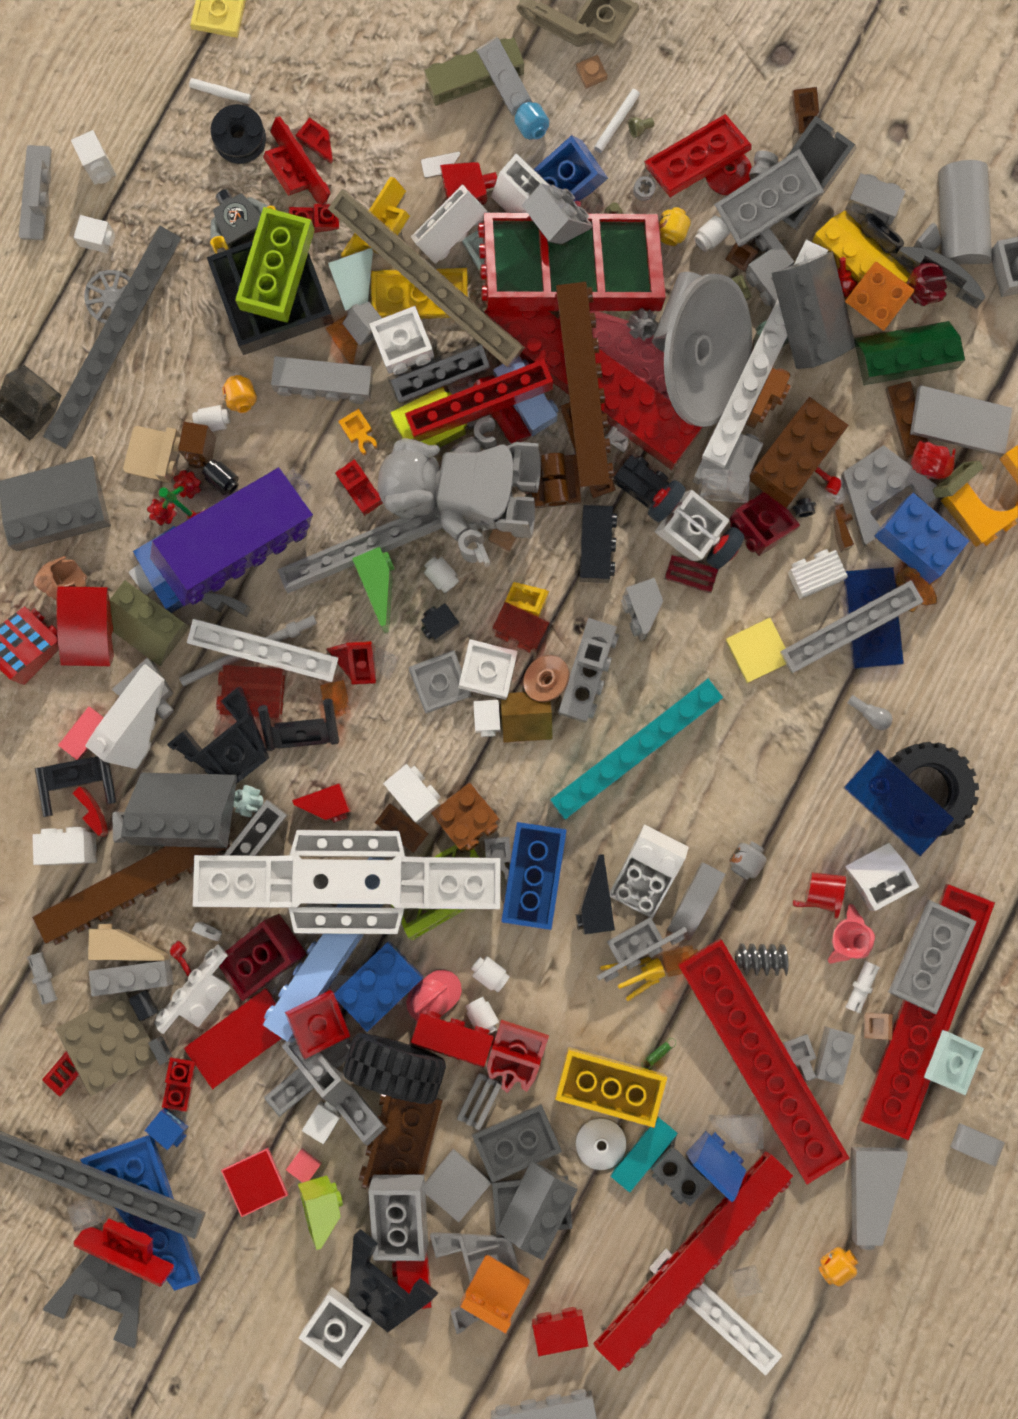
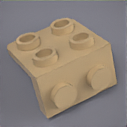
(152, 453)

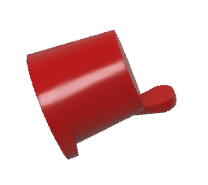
(824, 892)

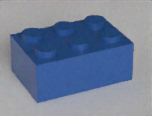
(921, 538)
(378, 986)

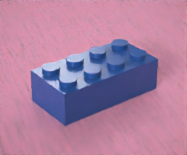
(534, 875)

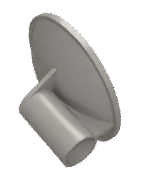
(703, 344)

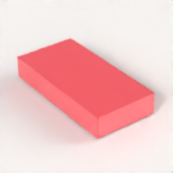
(80, 733)

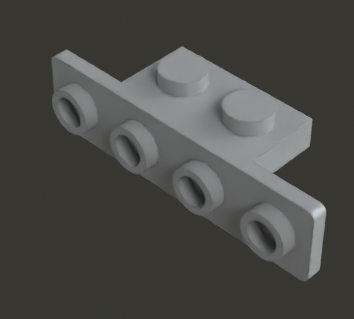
(35, 192)
(636, 943)

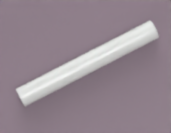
(617, 120)

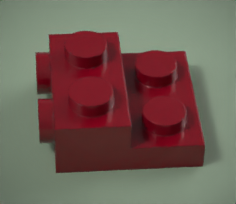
(763, 523)

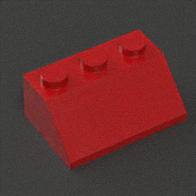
(452, 1038)

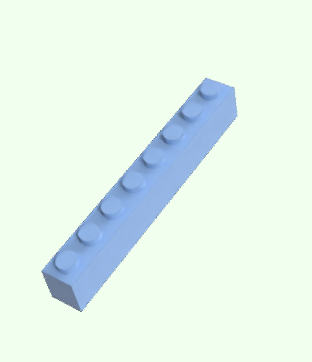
(318, 970)

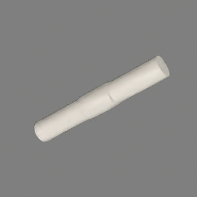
(220, 91)

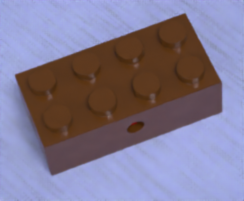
(797, 452)

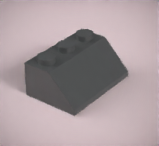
(537, 1210)

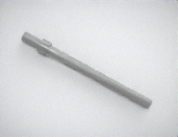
(292, 630)

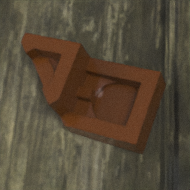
(805, 107)
(841, 531)

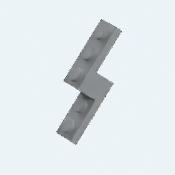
(760, 270)
(338, 1092)

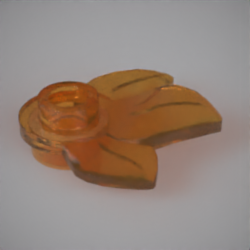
(923, 587)

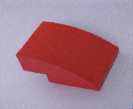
(84, 626)

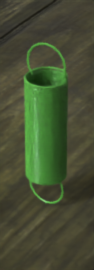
(659, 1053)

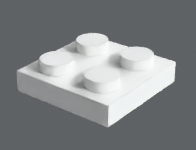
(487, 669)

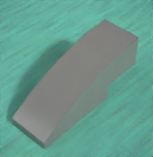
(696, 900)

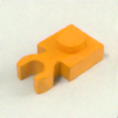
(356, 429)

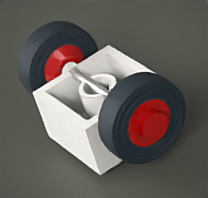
(694, 526)

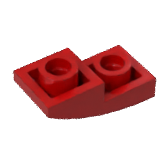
(322, 218)
(178, 1084)

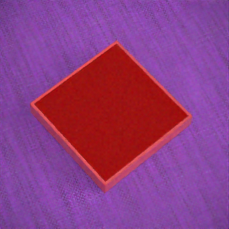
(254, 1182)

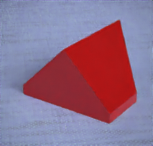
(356, 661)

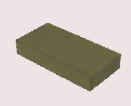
(957, 479)

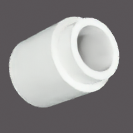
(711, 233)
(214, 417)
(441, 574)
(489, 974)
(482, 1015)

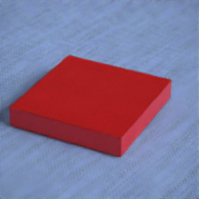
(317, 1024)

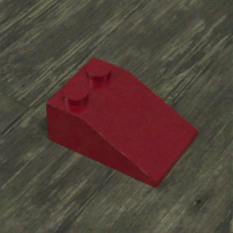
(261, 956)

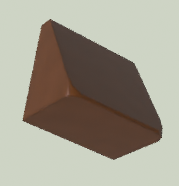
(743, 255)

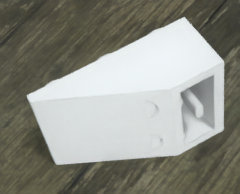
(648, 871)

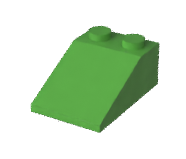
(377, 579)

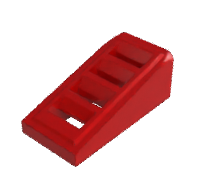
(54, 1071)

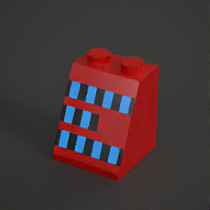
(26, 644)

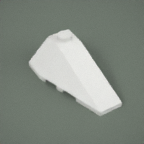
(127, 726)

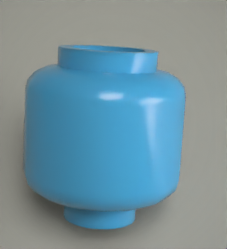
(532, 120)

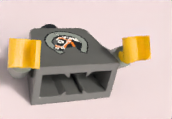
(234, 220)

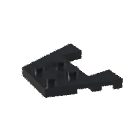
(233, 752)
(377, 1293)

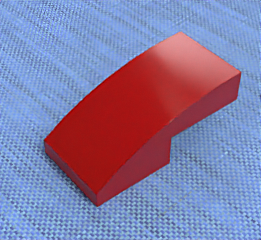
(359, 487)
(94, 817)

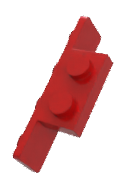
(292, 165)
(125, 1250)

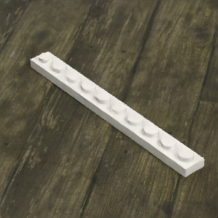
(752, 377)

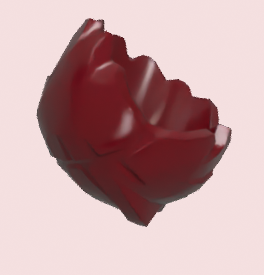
(928, 284)

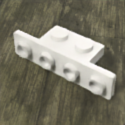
(197, 995)

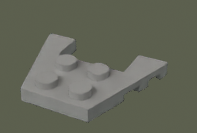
(878, 480)
(474, 1250)

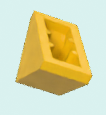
(527, 598)

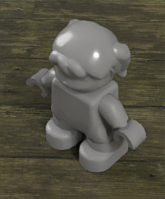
(469, 486)

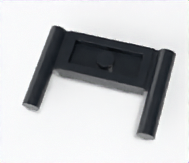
(299, 732)
(71, 775)

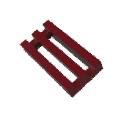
(675, 559)

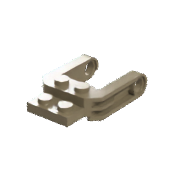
(595, 21)

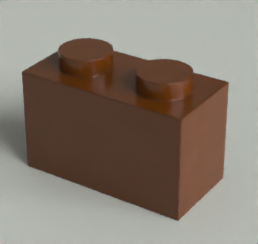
(197, 444)

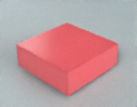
(303, 1166)

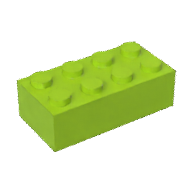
(275, 264)

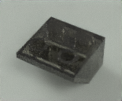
(27, 401)

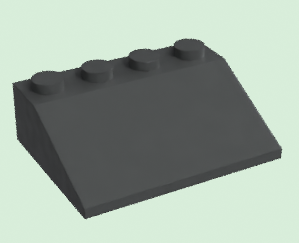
(814, 311)
(52, 504)
(180, 810)

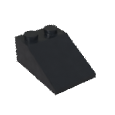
(596, 906)

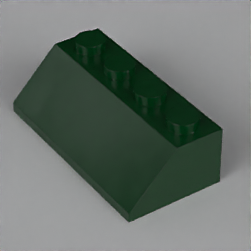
(909, 352)

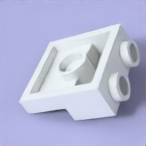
(402, 341)

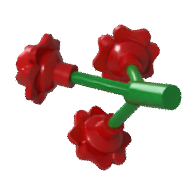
(163, 510)

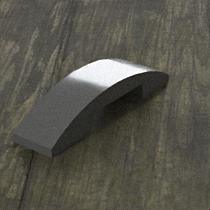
(970, 290)

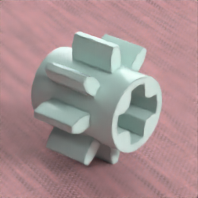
(247, 801)

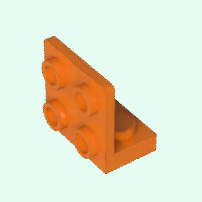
(879, 295)
(494, 1293)

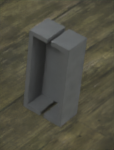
(826, 159)

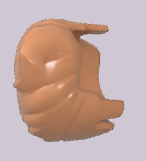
(59, 573)

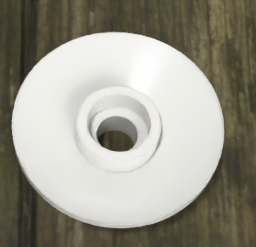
(600, 1130)

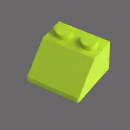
(321, 1208)

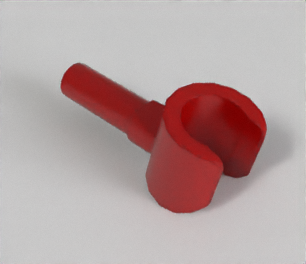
(834, 483)
(176, 952)

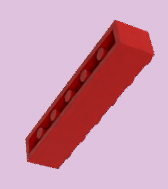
(479, 401)

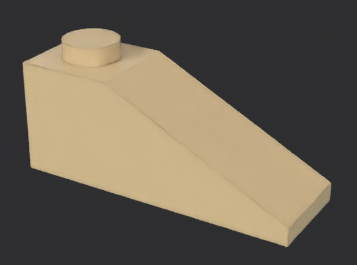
(117, 944)

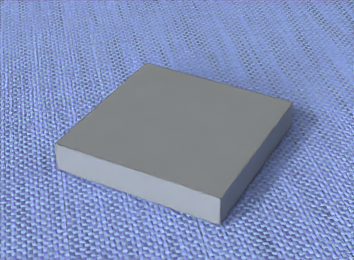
(438, 681)
(456, 1185)

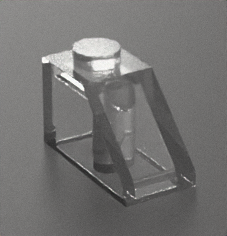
(723, 486)
(742, 1130)

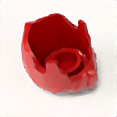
(933, 460)

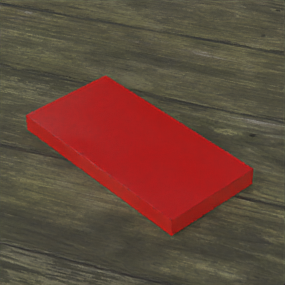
(698, 155)
(234, 1040)

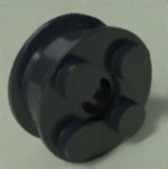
(235, 119)

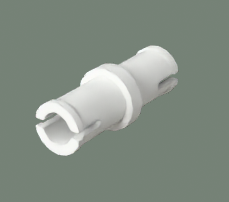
(862, 987)

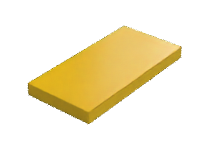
(395, 293)

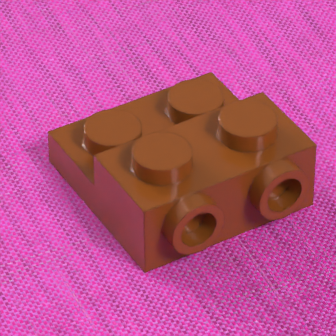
(772, 393)
(466, 818)

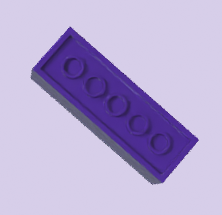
(231, 537)

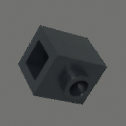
(439, 622)

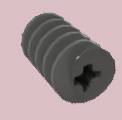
(762, 958)

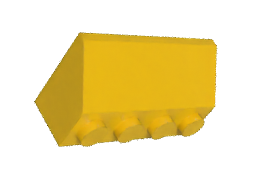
(845, 238)

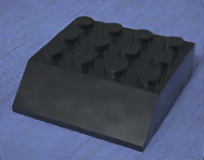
(255, 331)

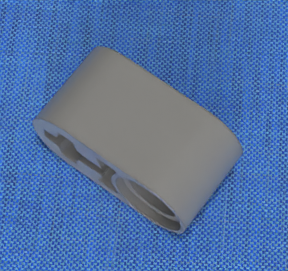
(977, 1144)

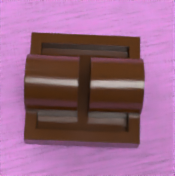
(558, 481)

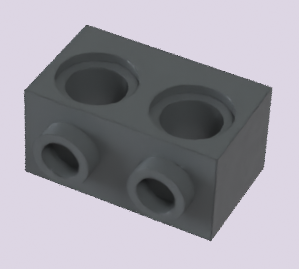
(683, 1172)

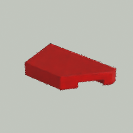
(316, 138)

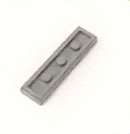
(297, 1085)

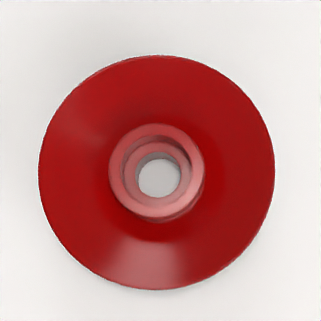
(726, 182)

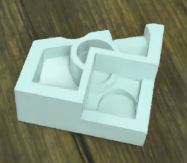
(353, 277)

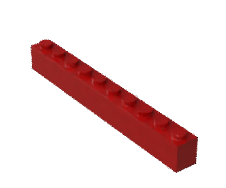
(691, 1262)

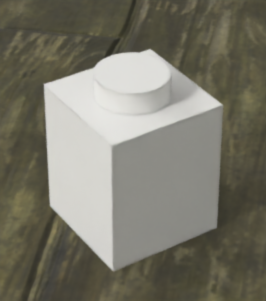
(94, 234)
(487, 717)
(322, 1121)

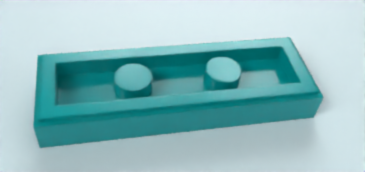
(643, 1154)

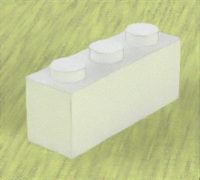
(449, 224)

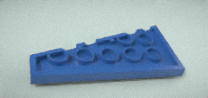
(142, 1165)

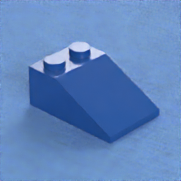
(572, 169)
(158, 583)
(717, 1164)

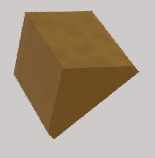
(525, 719)

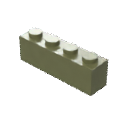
(466, 74)

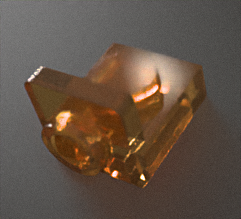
(338, 693)

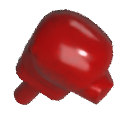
(845, 277)

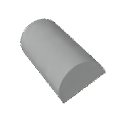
(965, 212)

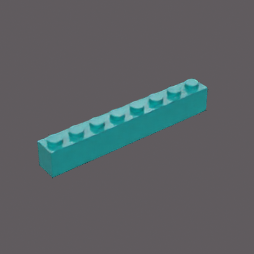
(636, 749)

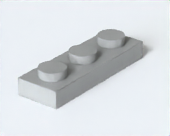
(503, 75)

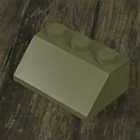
(145, 623)

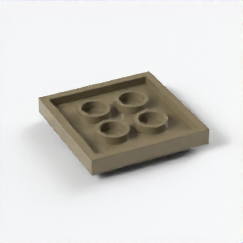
(106, 1043)

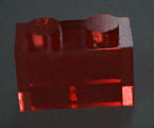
(520, 628)

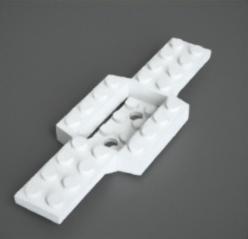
(403, 882)

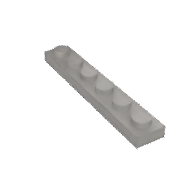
(851, 627)

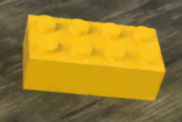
(610, 1087)

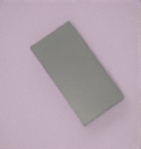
(769, 198)
(961, 420)
(932, 956)

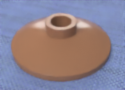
(541, 672)

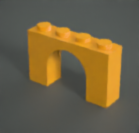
(976, 518)

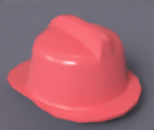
(434, 993)

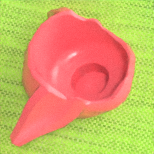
(851, 938)

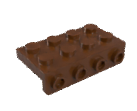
(404, 1142)

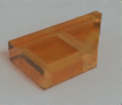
(343, 340)

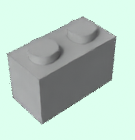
(875, 198)
(833, 1055)

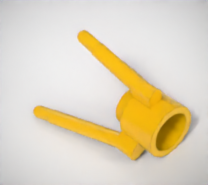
(651, 972)

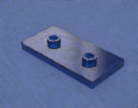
(883, 644)
(898, 803)

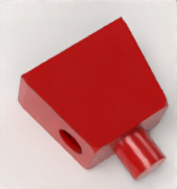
(470, 176)

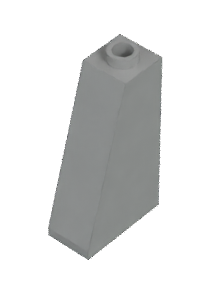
(874, 1190)

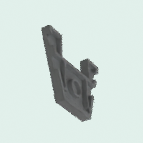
(106, 1286)

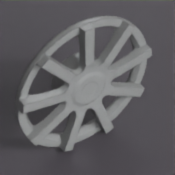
(108, 296)

